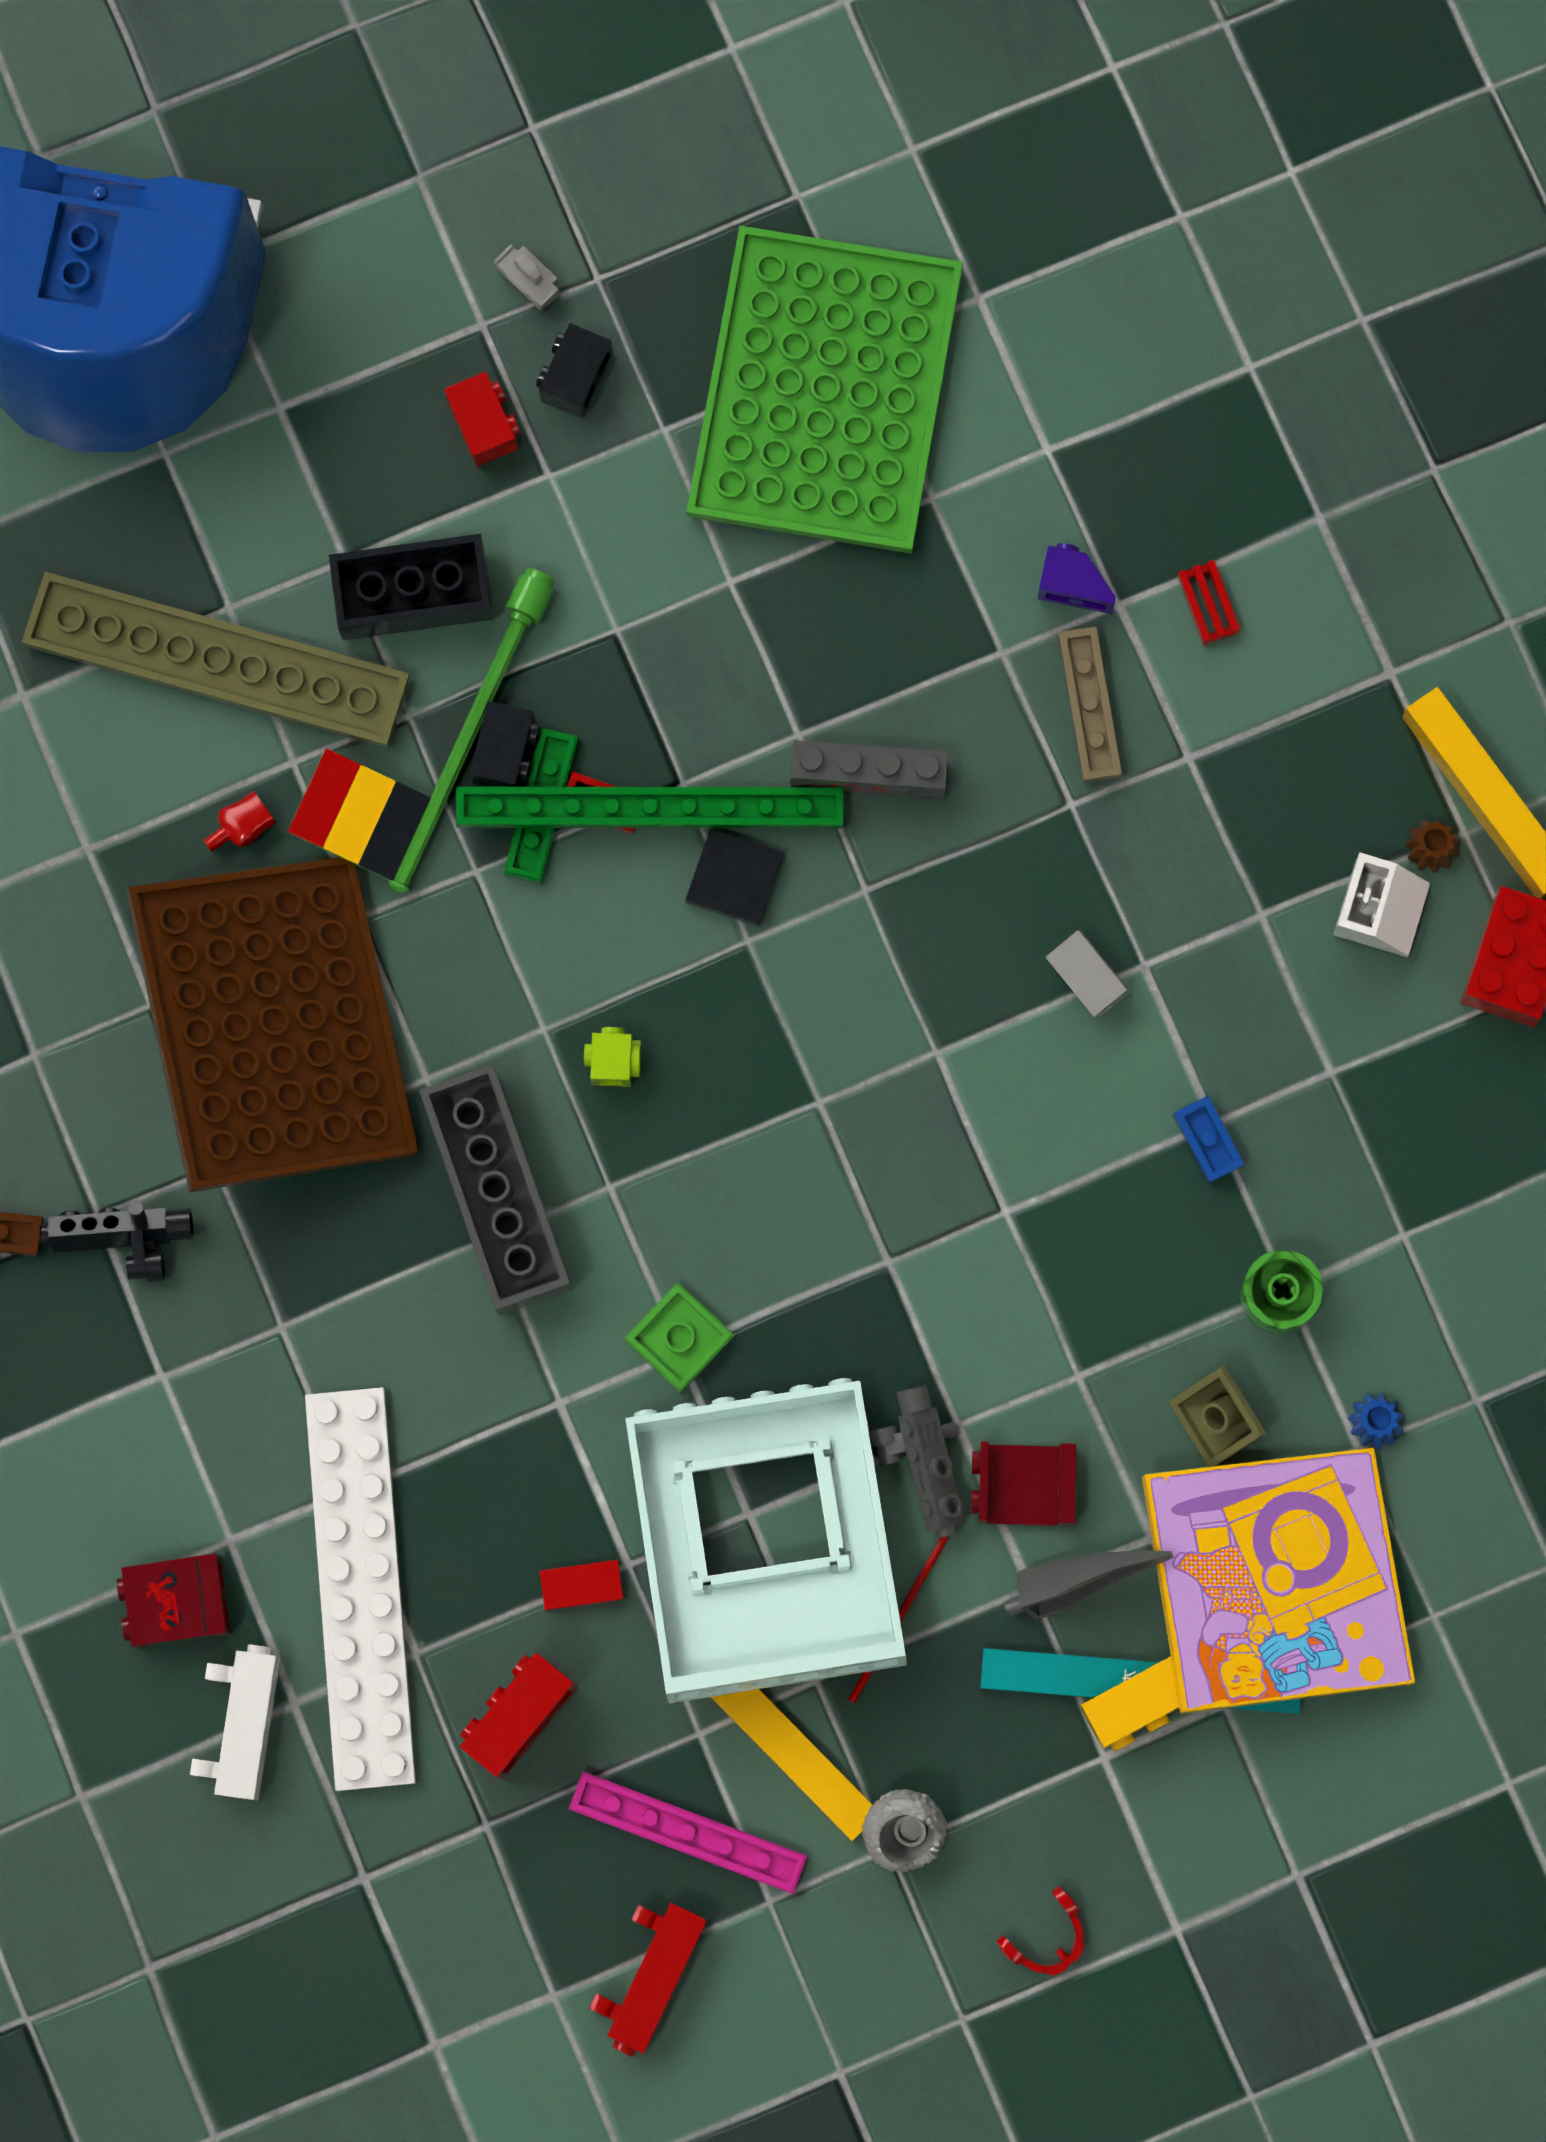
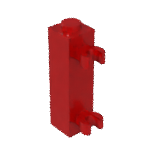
(655, 1980)

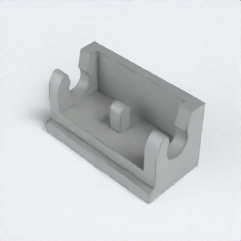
(1088, 974)

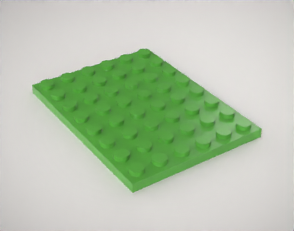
(825, 389)

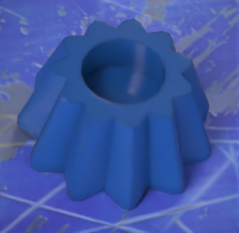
(1376, 1420)

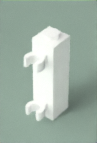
(246, 1723)

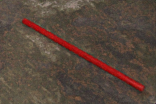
(905, 1606)

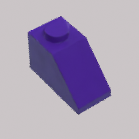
(1074, 580)

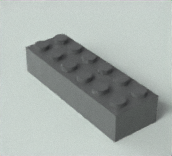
(495, 1189)

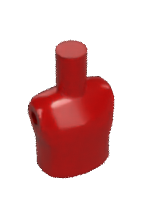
(241, 823)

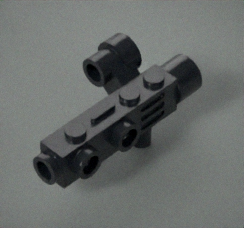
(117, 1229)

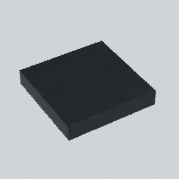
(734, 877)

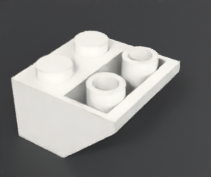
(1382, 905)

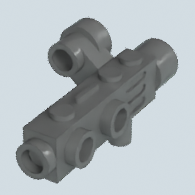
(928, 1457)

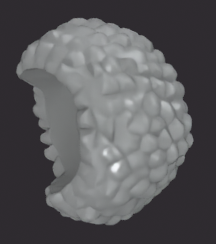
(904, 1830)

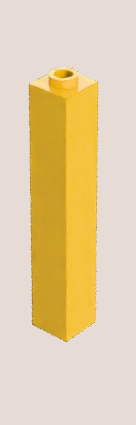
(1481, 786)

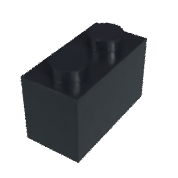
(575, 370)
(504, 746)

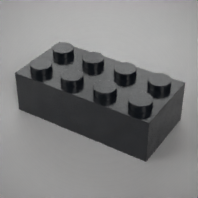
(411, 587)

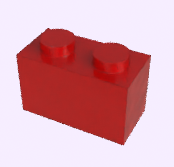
(482, 419)

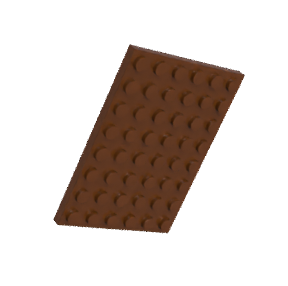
(271, 1023)

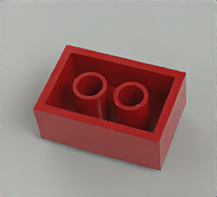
(1511, 960)
(516, 1715)

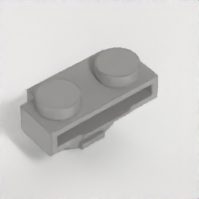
(528, 276)

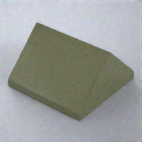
(1217, 1417)

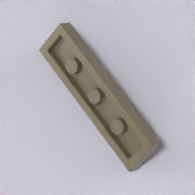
(1089, 704)

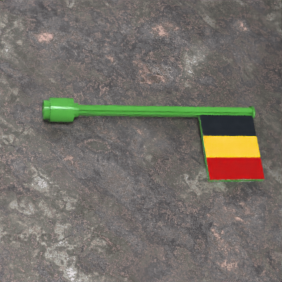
(381, 820)

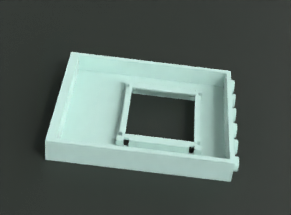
(777, 1619)

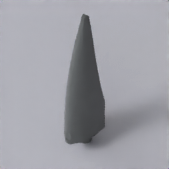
(1067, 1582)

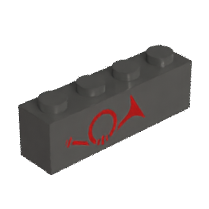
(870, 769)

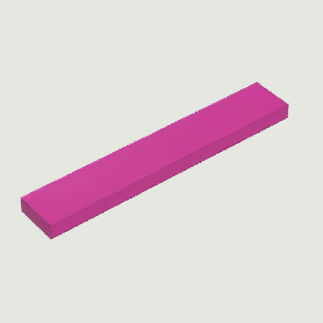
(688, 1832)

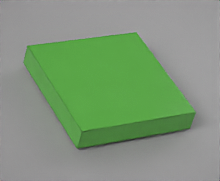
(679, 1337)

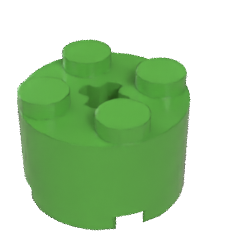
(1281, 1269)

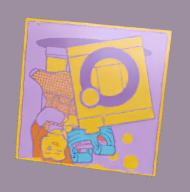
(1278, 1580)

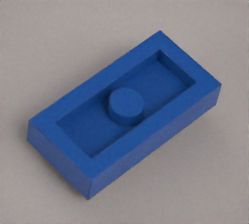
(1208, 1139)

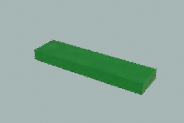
(549, 768)

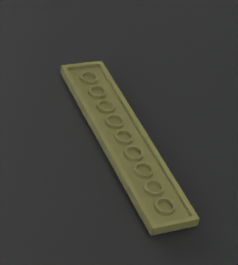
(216, 659)

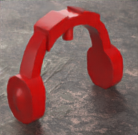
(1071, 1910)

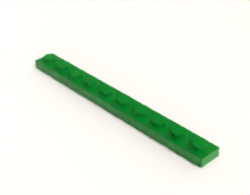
(649, 807)

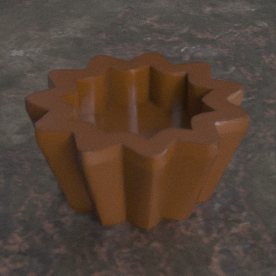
(1432, 845)

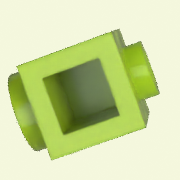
(613, 1057)

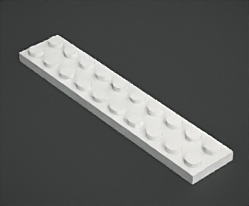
(360, 1589)

